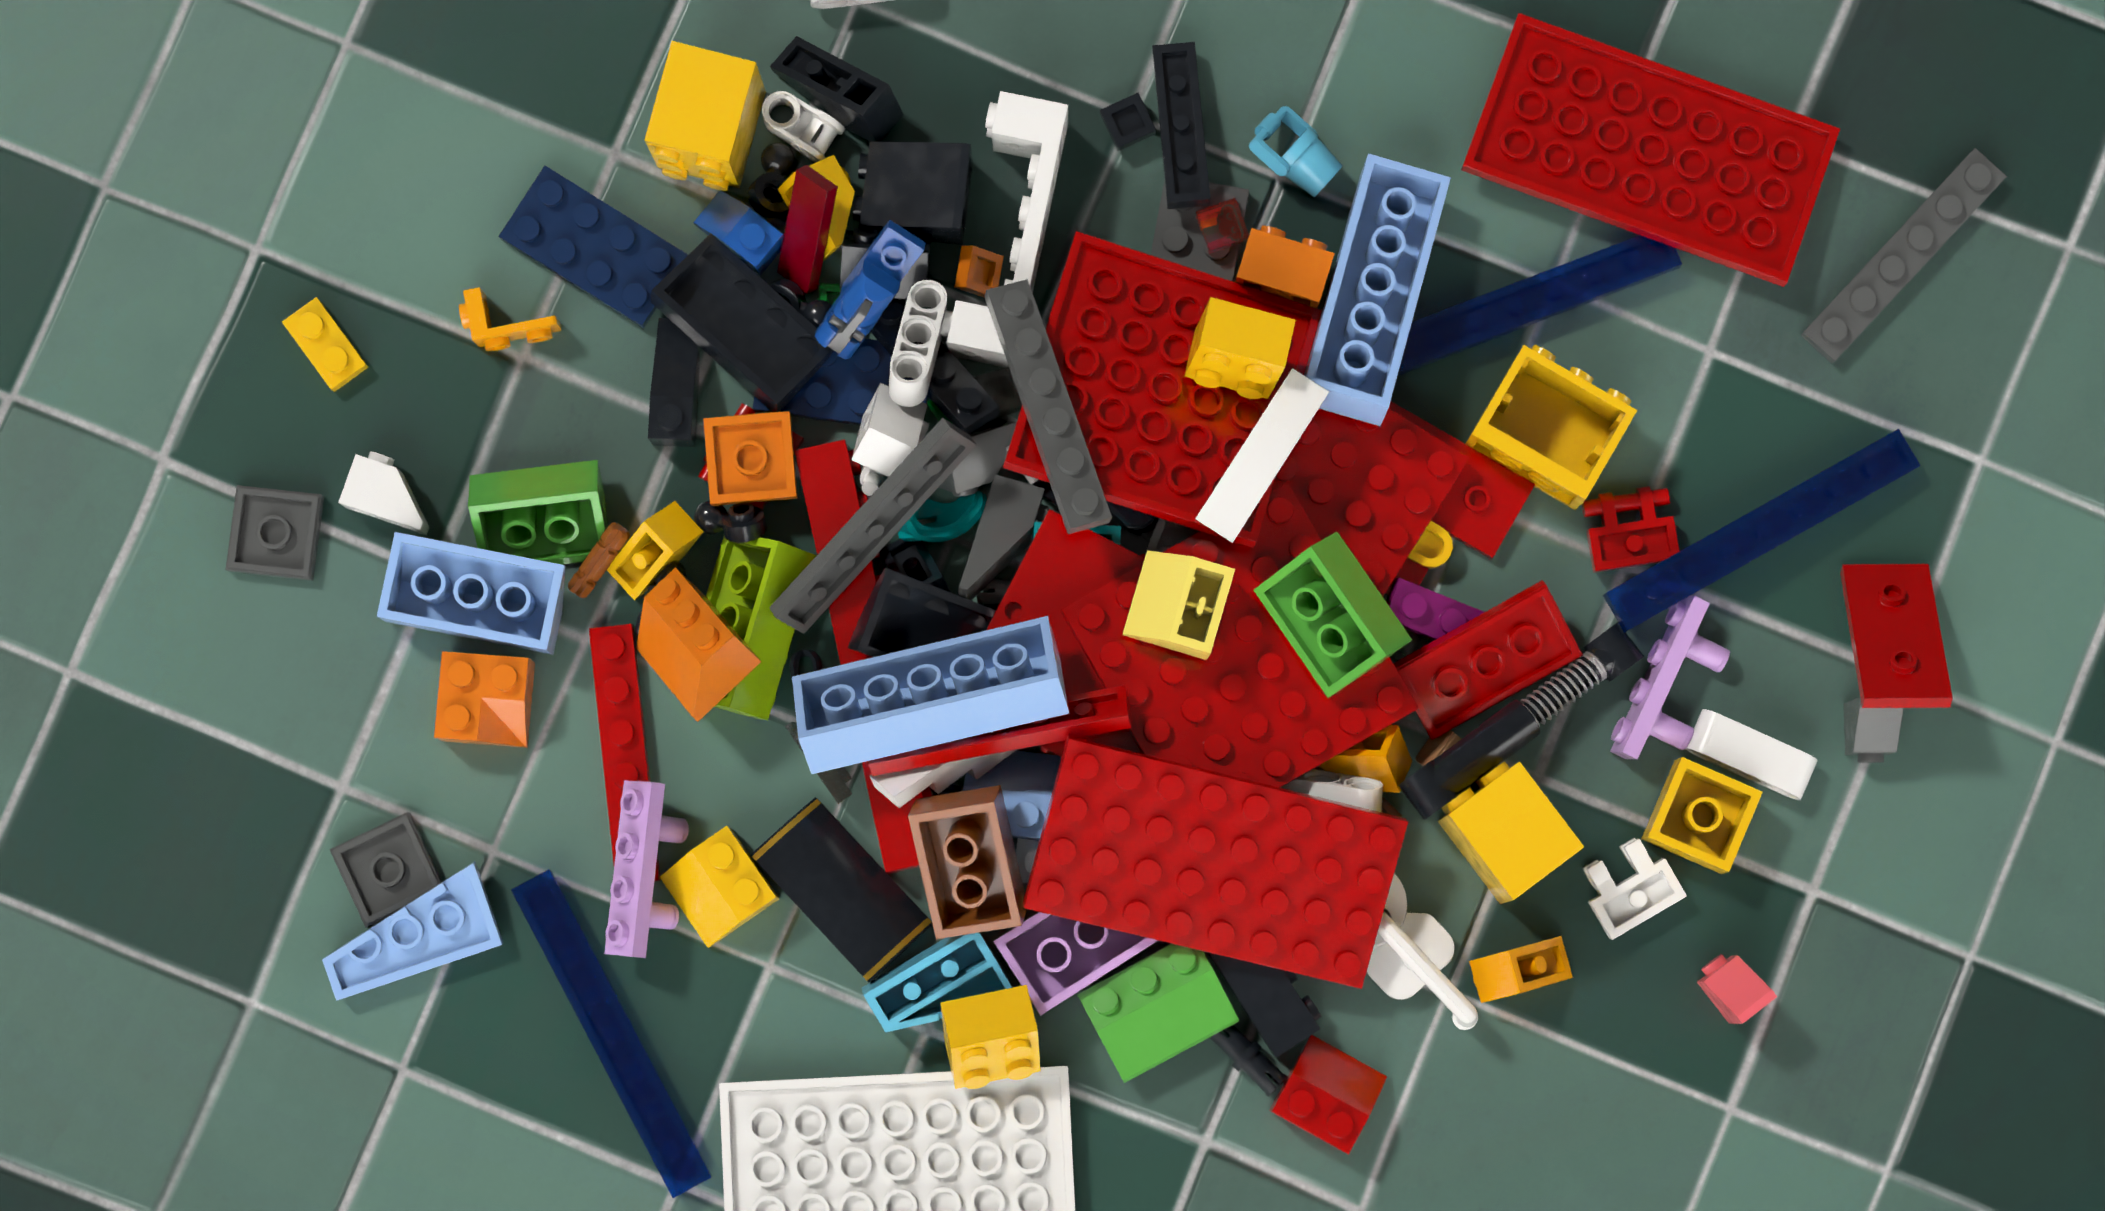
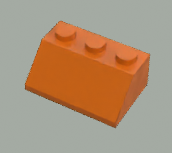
(691, 645)

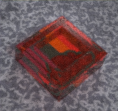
(1222, 225)

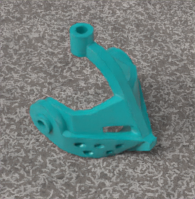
(950, 519)

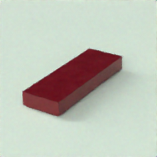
(807, 228)

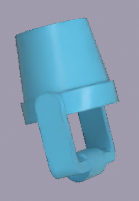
(1306, 162)

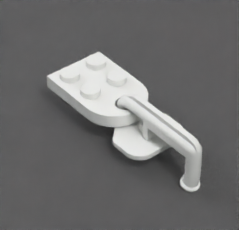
(1412, 953)

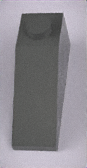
(1002, 532)

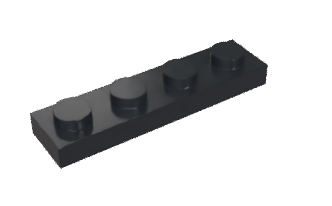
(1181, 125)
(951, 384)

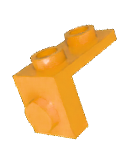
(476, 316)

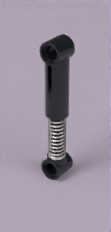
(1517, 723)

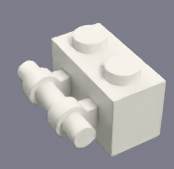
(886, 437)

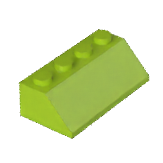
(742, 589)

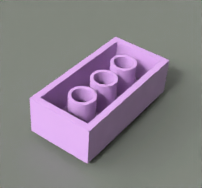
(1064, 956)

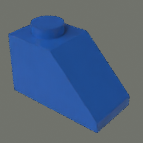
(741, 231)

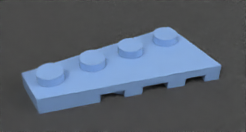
(426, 933)

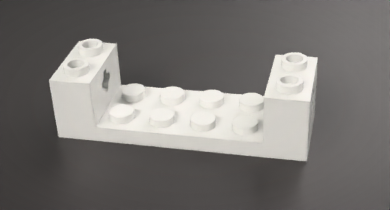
(1033, 131)

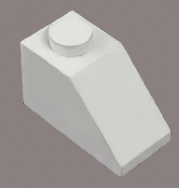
(382, 493)

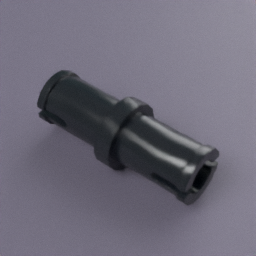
(1249, 1059)

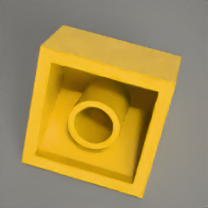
(719, 886)

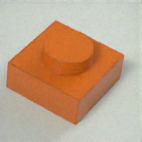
(978, 270)

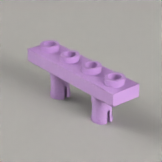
(1649, 694)
(635, 867)

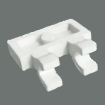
(1635, 898)

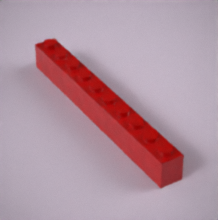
(831, 502)

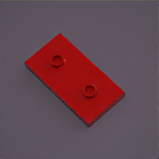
(1481, 499)
(1896, 636)
(1488, 659)

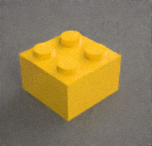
(1239, 349)
(1702, 815)
(991, 1037)

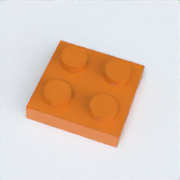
(750, 458)

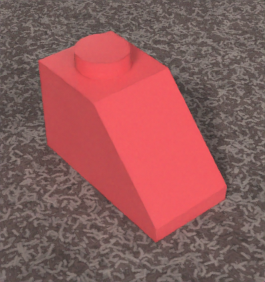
(1735, 988)

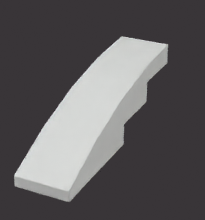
(1262, 455)
(906, 784)

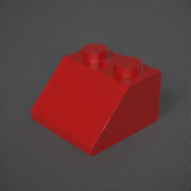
(1329, 1094)

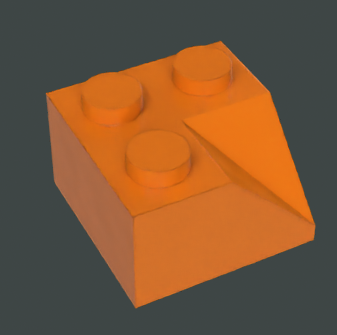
(1285, 266)
(484, 699)

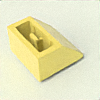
(1179, 603)

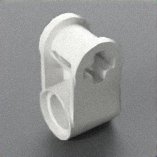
(803, 126)

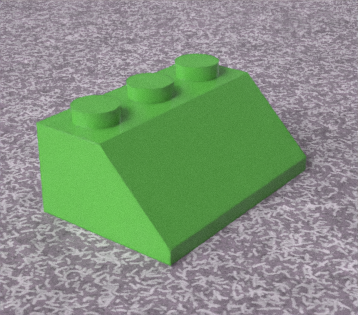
(540, 511)
(1332, 614)
(1158, 1009)

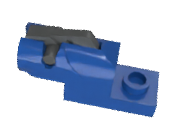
(869, 289)

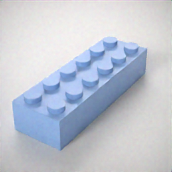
(1375, 287)
(929, 695)

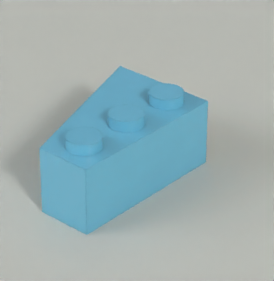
(941, 973)

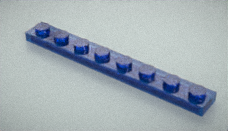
(1536, 299)
(1761, 530)
(611, 1033)

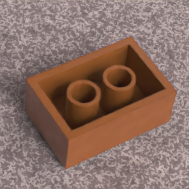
(968, 862)

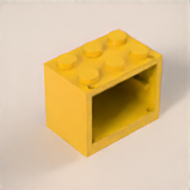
(705, 116)
(1552, 425)
(1509, 831)

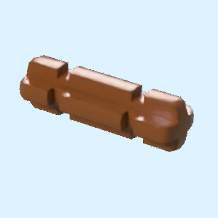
(598, 560)

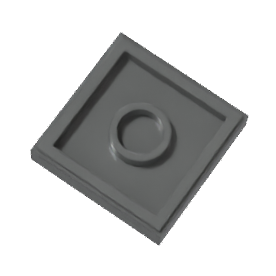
(274, 532)
(386, 868)

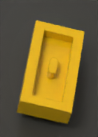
(325, 344)

